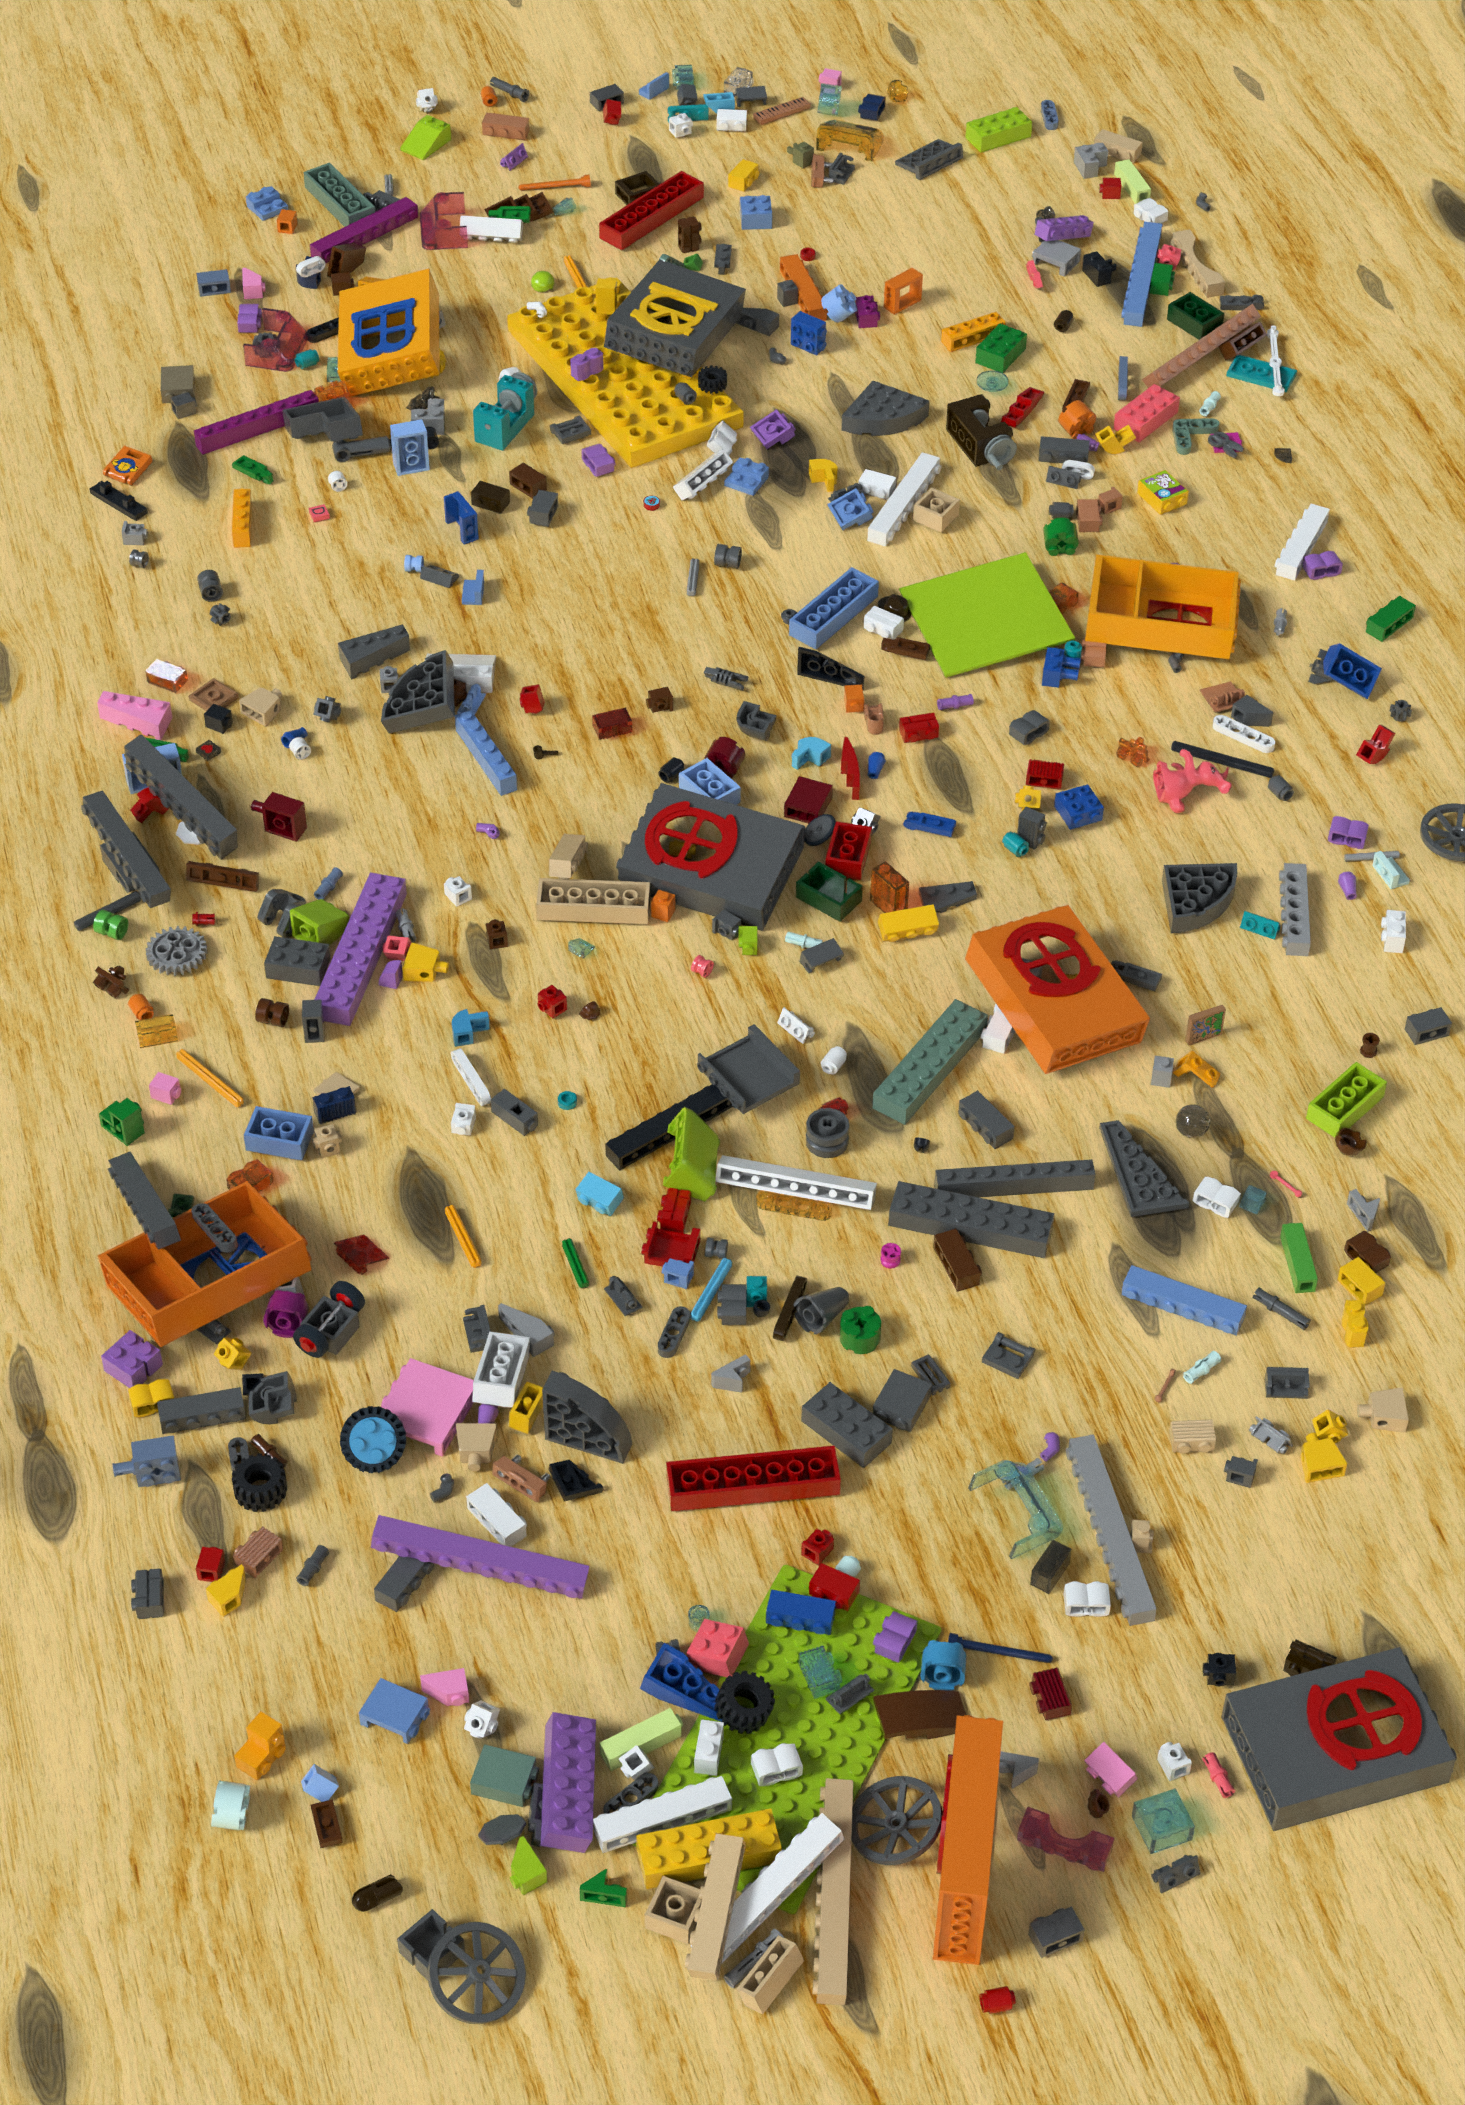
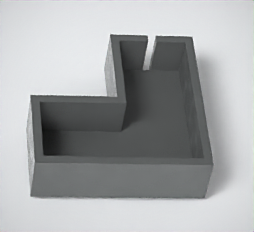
(332, 416)

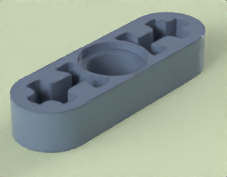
(1049, 115)

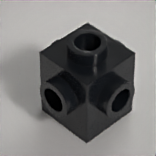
(1220, 1669)

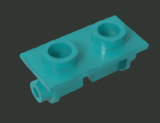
(1260, 925)

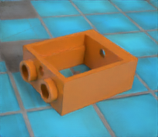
(894, 302)

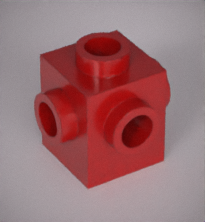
(552, 1001)

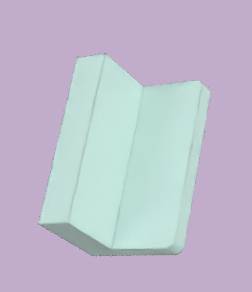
(1389, 871)

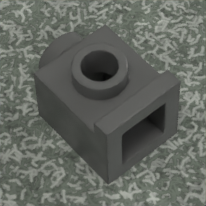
(726, 924)
(1240, 1471)

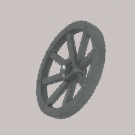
(1455, 834)
(896, 1818)
(473, 1976)

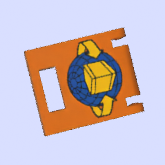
(125, 465)

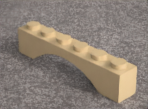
(1209, 281)

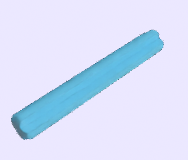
(711, 1289)

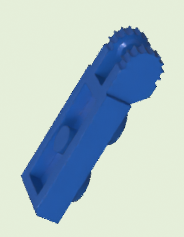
(930, 823)

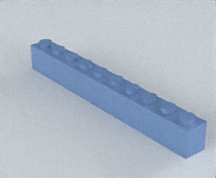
(1141, 274)

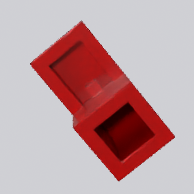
(1377, 748)
(146, 805)

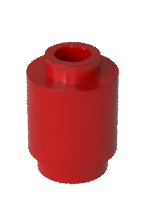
(997, 2000)

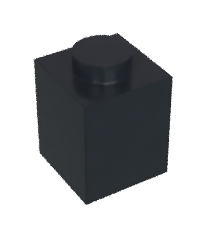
(218, 718)

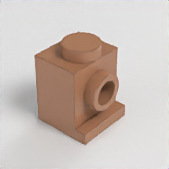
(1110, 500)

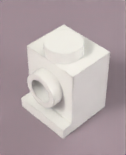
(454, 887)
(463, 1119)
(1173, 1761)

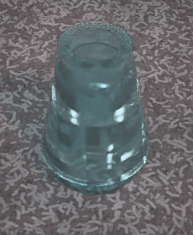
(565, 206)

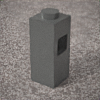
(514, 1112)

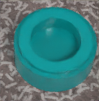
(567, 1100)

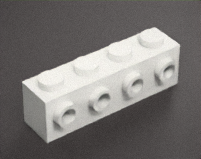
(493, 228)
(702, 475)

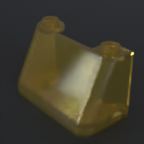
(865, 137)

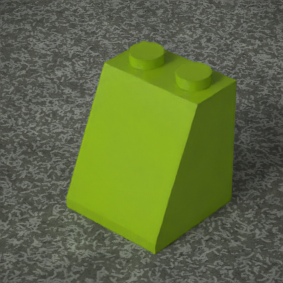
(318, 922)

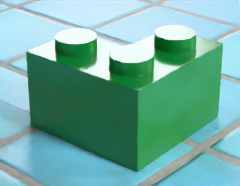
(123, 1120)

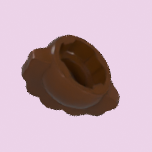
(590, 1011)
(1098, 1804)

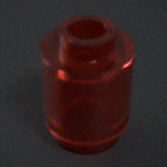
(837, 1104)

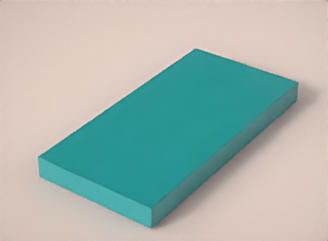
(1259, 372)

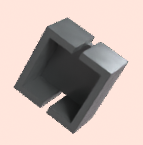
(420, 1940)

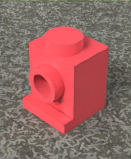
(396, 947)

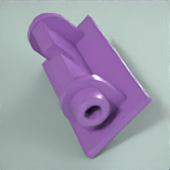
(514, 157)

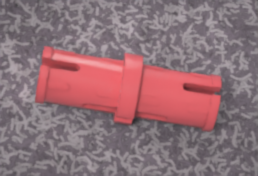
(1218, 1775)

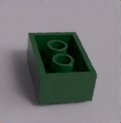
(1194, 315)

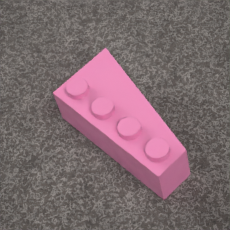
(137, 713)

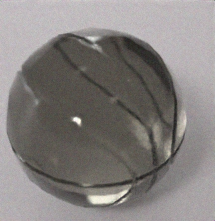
(1192, 1121)

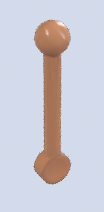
(1158, 1398)

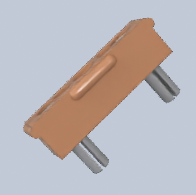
(817, 171)
(520, 1478)

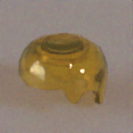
(897, 91)

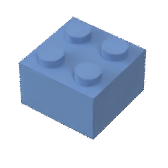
(755, 212)

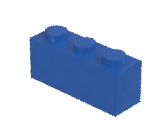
(800, 1612)

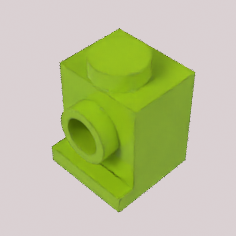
(748, 940)

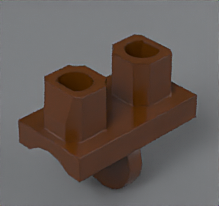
(116, 985)

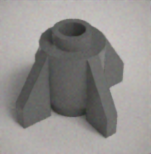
(1318, 669)

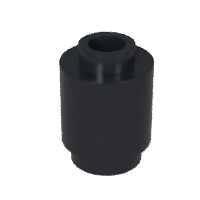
(671, 769)

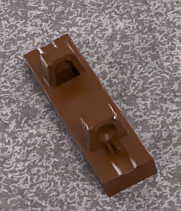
(222, 876)

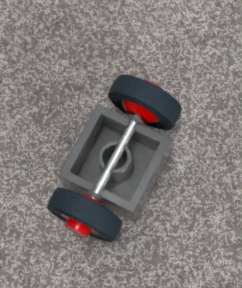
(330, 1321)

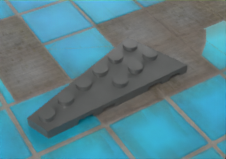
(1139, 1177)

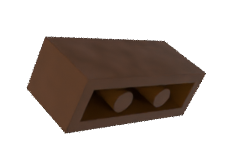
(1242, 340)
(957, 1259)

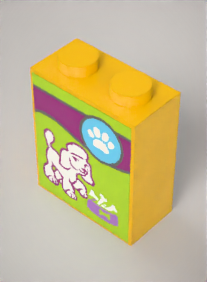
(1162, 492)

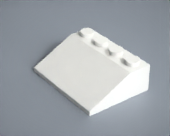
(474, 670)

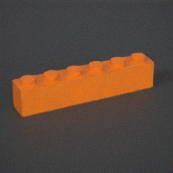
(808, 294)

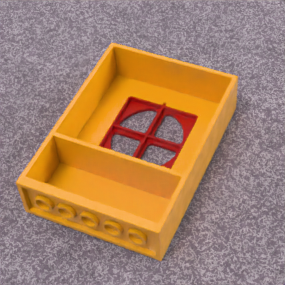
(1132, 590)

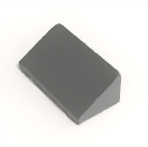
(438, 575)

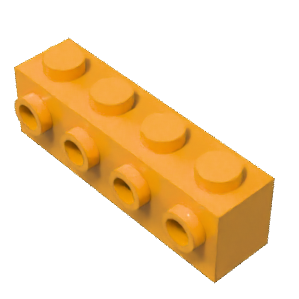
(970, 331)

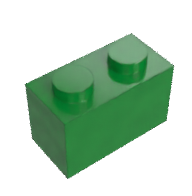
(1162, 279)

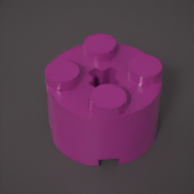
(285, 1313)

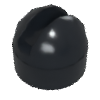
(921, 1143)
(763, 1309)

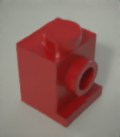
(818, 1546)

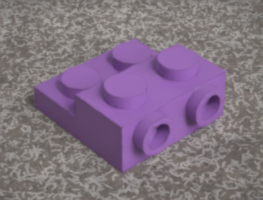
(773, 429)

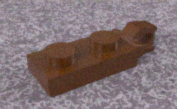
(906, 647)

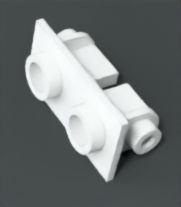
(795, 1026)

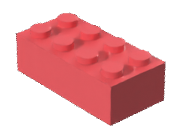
(1147, 411)

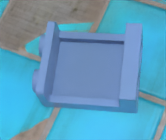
(395, 1709)

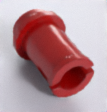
(203, 919)

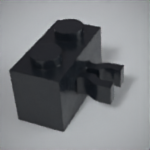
(1098, 268)

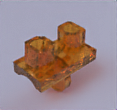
(1135, 749)

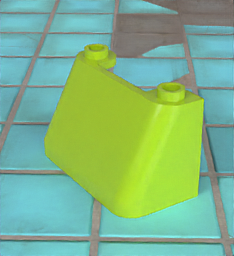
(693, 1155)

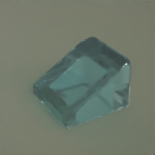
(580, 947)
(1253, 1199)

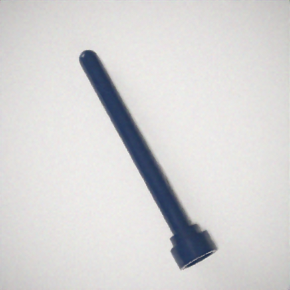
(1001, 1650)

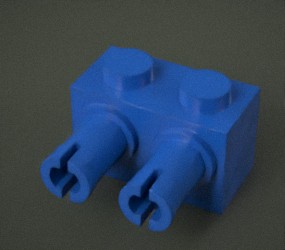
(1054, 667)

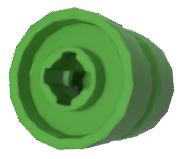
(110, 924)

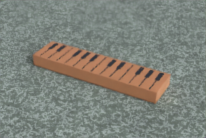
(781, 111)

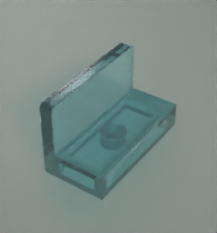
(332, 369)

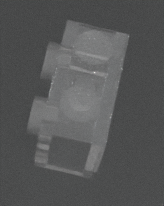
(738, 78)

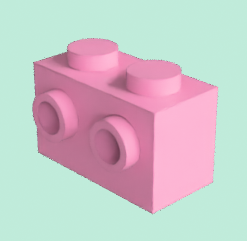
(1110, 1769)

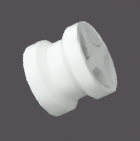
(337, 481)
(300, 748)

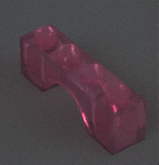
(1089, 1850)

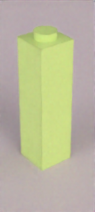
(1132, 181)
(647, 1735)

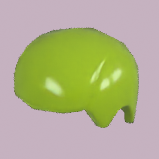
(542, 281)

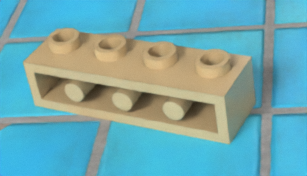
(567, 856)

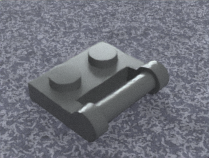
(570, 430)
(1005, 1360)

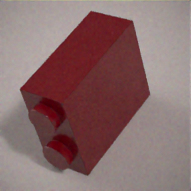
(807, 800)

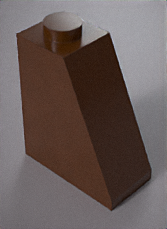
(346, 258)

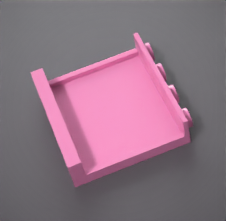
(430, 1403)

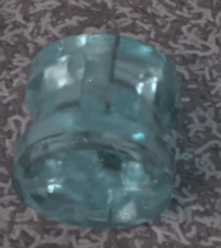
(697, 1612)

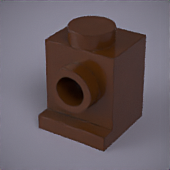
(659, 700)
(494, 930)

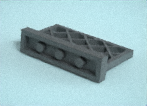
(931, 158)

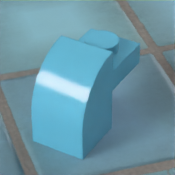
(811, 749)

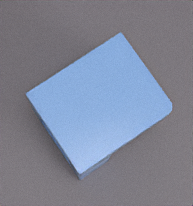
(319, 1783)

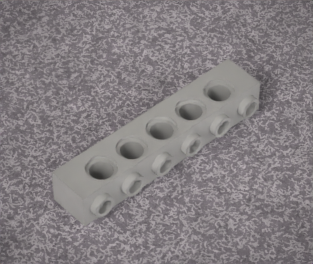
(1296, 909)

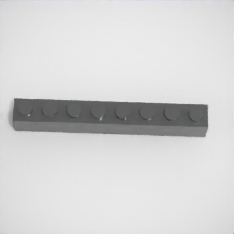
(126, 849)
(1018, 1178)
(143, 1200)

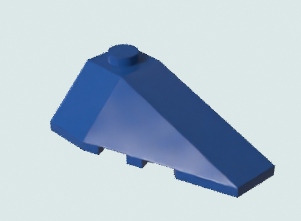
(680, 1683)

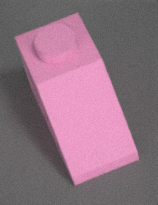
(252, 284)
(446, 1686)

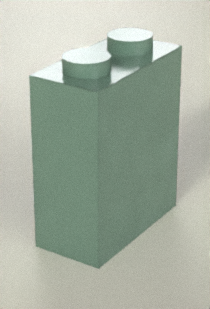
(504, 1776)

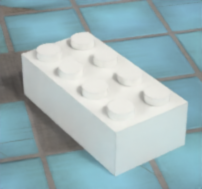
(501, 1369)

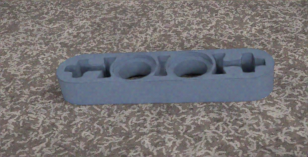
(1122, 377)

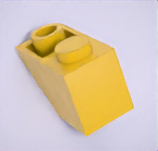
(227, 1591)

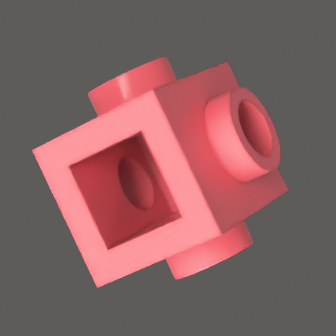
(1169, 255)

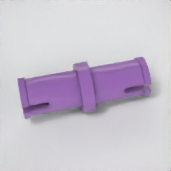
(955, 702)

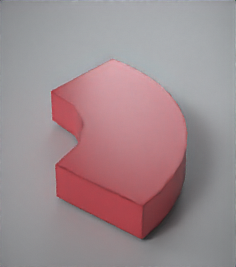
(1034, 274)

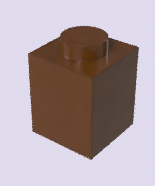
(341, 282)

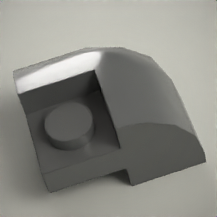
(755, 722)
(272, 1398)

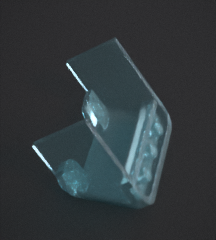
(1044, 1520)

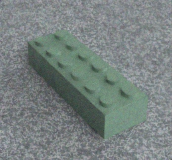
(337, 194)

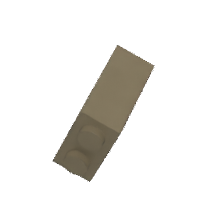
(176, 381)

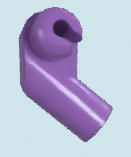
(490, 829)
(1053, 1442)

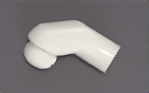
(539, 307)

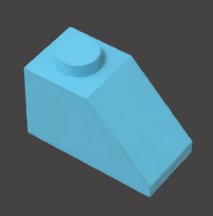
(720, 101)

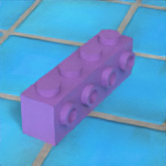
(1064, 228)

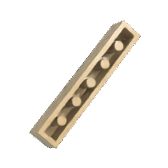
(716, 1907)

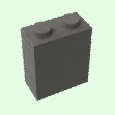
(902, 1400)

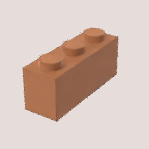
(505, 126)

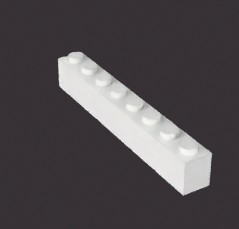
(903, 499)
(796, 1182)
(781, 1879)

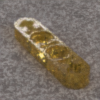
(793, 1207)

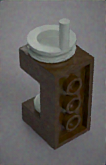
(981, 443)

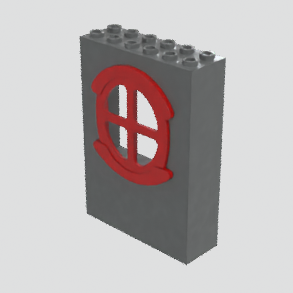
(742, 874)
(1306, 1770)

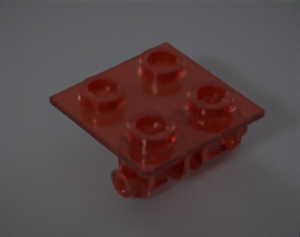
(359, 1252)

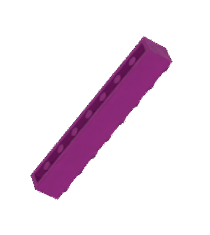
(367, 228)
(248, 424)

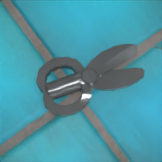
(1225, 443)

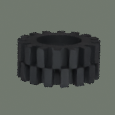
(712, 379)

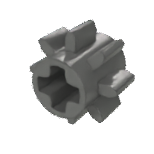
(220, 614)
(1400, 710)

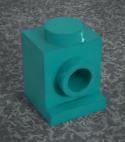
(755, 1289)

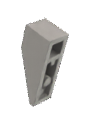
(529, 1326)

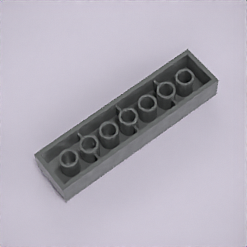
(180, 797)
(975, 1218)

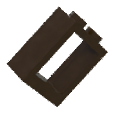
(624, 186)

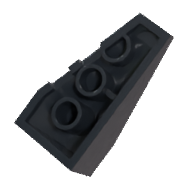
(823, 668)

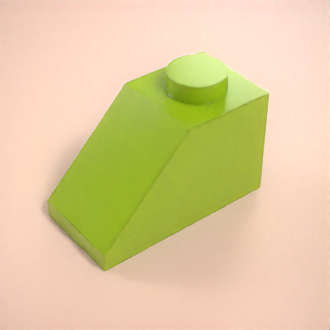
(526, 1868)

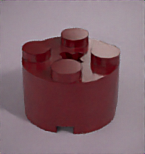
(726, 755)

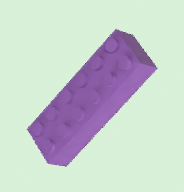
(568, 1782)

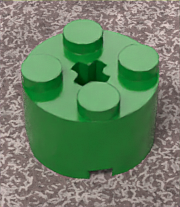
(1060, 537)
(860, 1329)

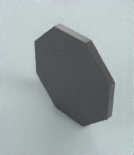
(502, 1829)

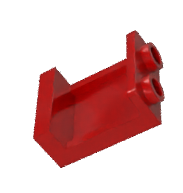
(667, 1244)

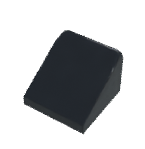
(250, 1381)

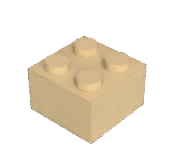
(936, 509)
(673, 1910)

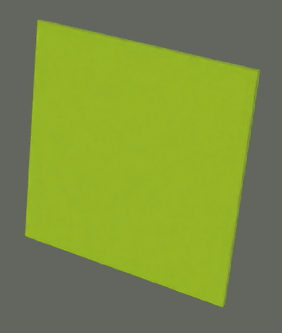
(986, 614)

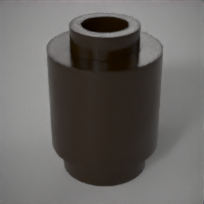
(1063, 321)

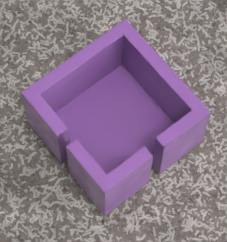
(126, 1359)

